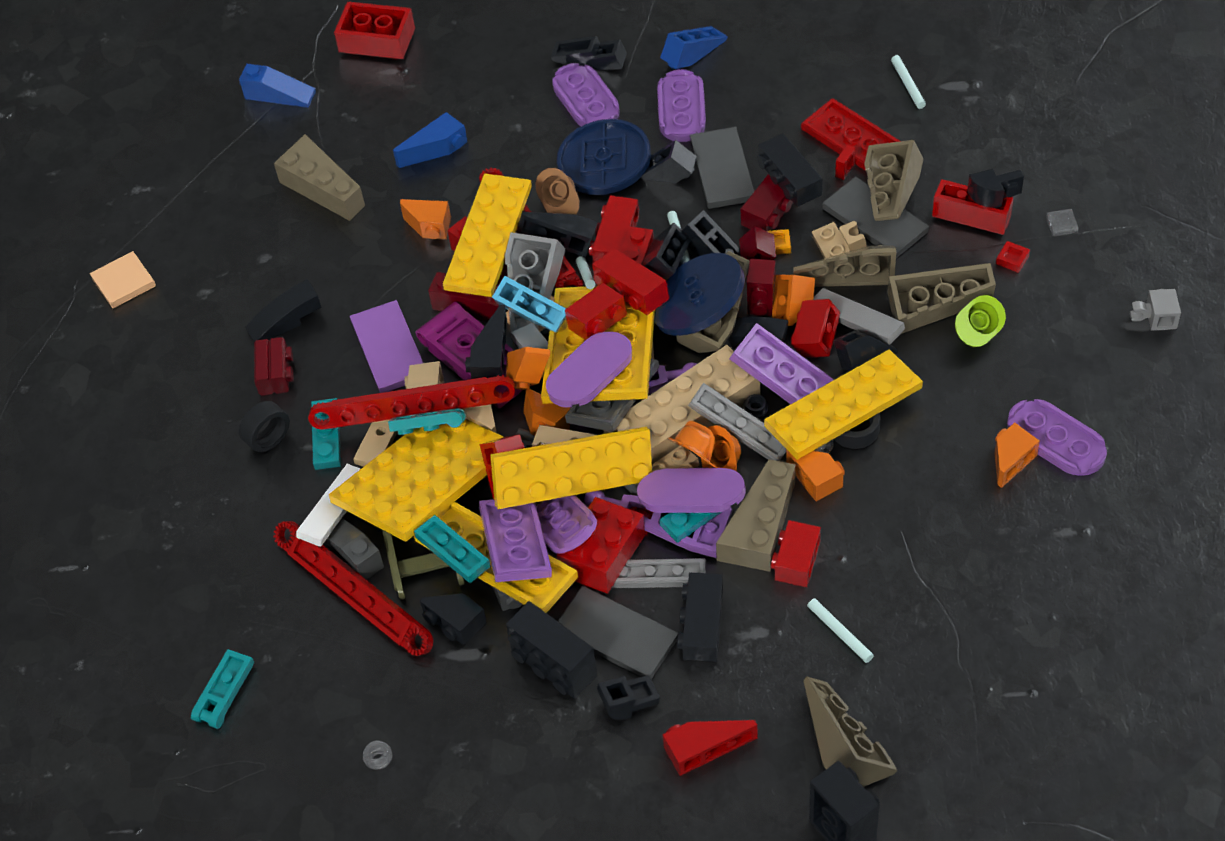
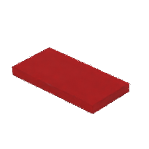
(840, 126)

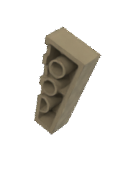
(319, 178)
(937, 294)
(756, 525)

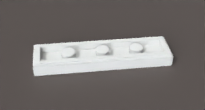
(325, 514)

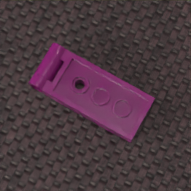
(450, 340)

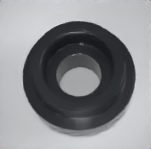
(756, 401)

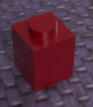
(757, 245)

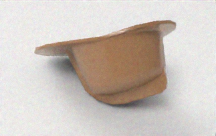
(557, 192)

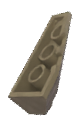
(892, 176)
(854, 268)
(716, 335)
(843, 737)

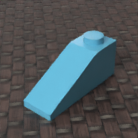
(529, 304)

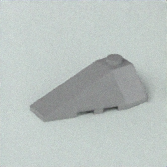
(534, 264)

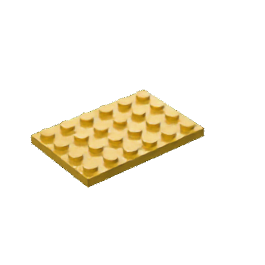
(636, 326)
(416, 478)

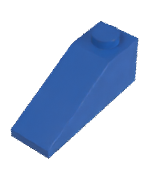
(691, 45)
(272, 86)
(433, 141)

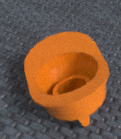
(696, 439)
(726, 449)

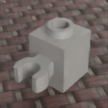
(1160, 309)

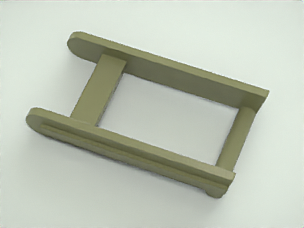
(411, 566)

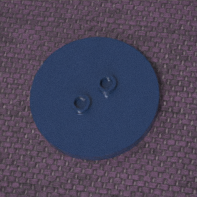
(604, 156)
(700, 294)

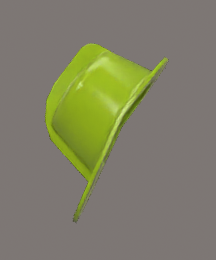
(980, 320)

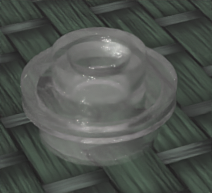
(374, 748)

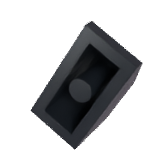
(670, 164)

